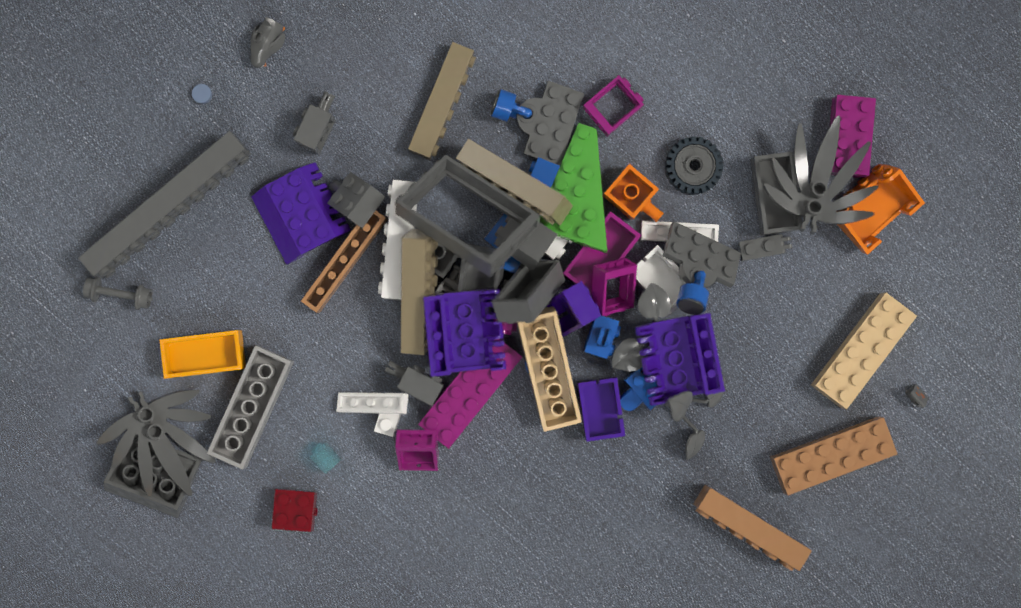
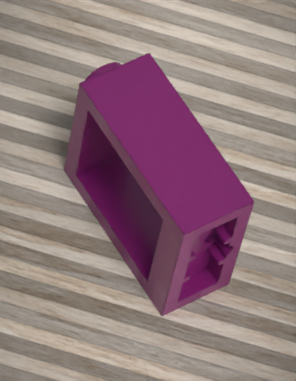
(598, 118)
(627, 271)
(417, 448)

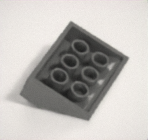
(166, 495)

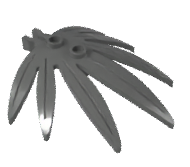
(815, 198)
(151, 427)

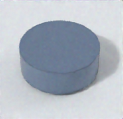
(202, 94)

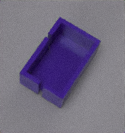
(578, 304)
(600, 408)

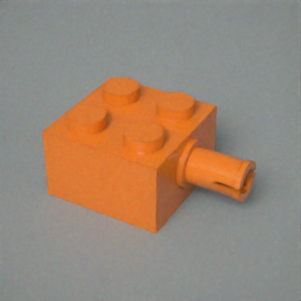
(633, 194)

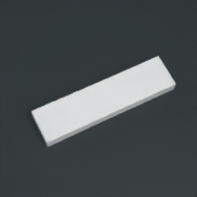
(659, 230)
(372, 403)

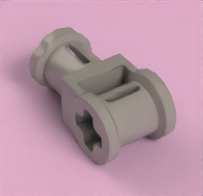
(449, 284)

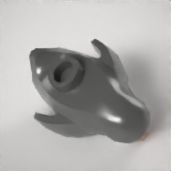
(266, 41)

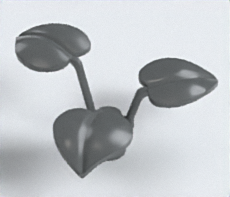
(652, 303)
(679, 406)

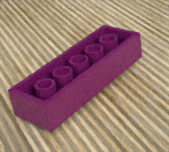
(466, 398)

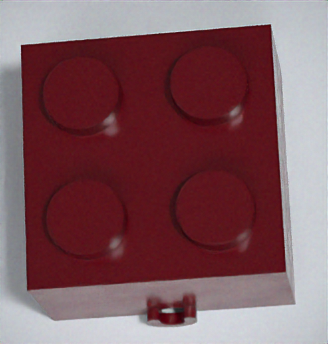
(294, 510)

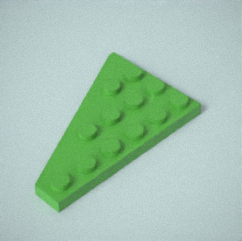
(581, 184)

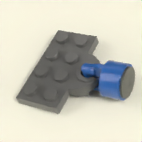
(544, 119)
(701, 264)

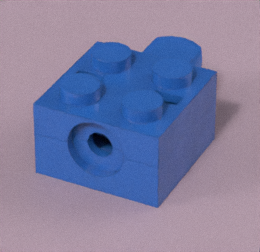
(601, 337)
(638, 391)

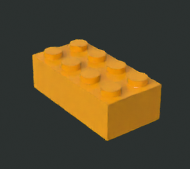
(202, 354)

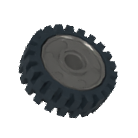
(685, 178)

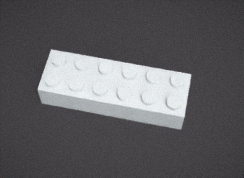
(392, 250)

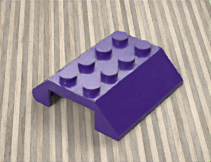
(299, 212)
(463, 332)
(680, 357)

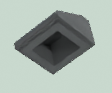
(917, 396)

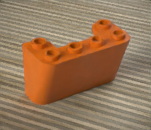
(887, 202)

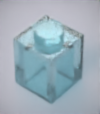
(325, 457)

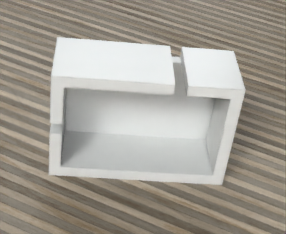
(660, 272)

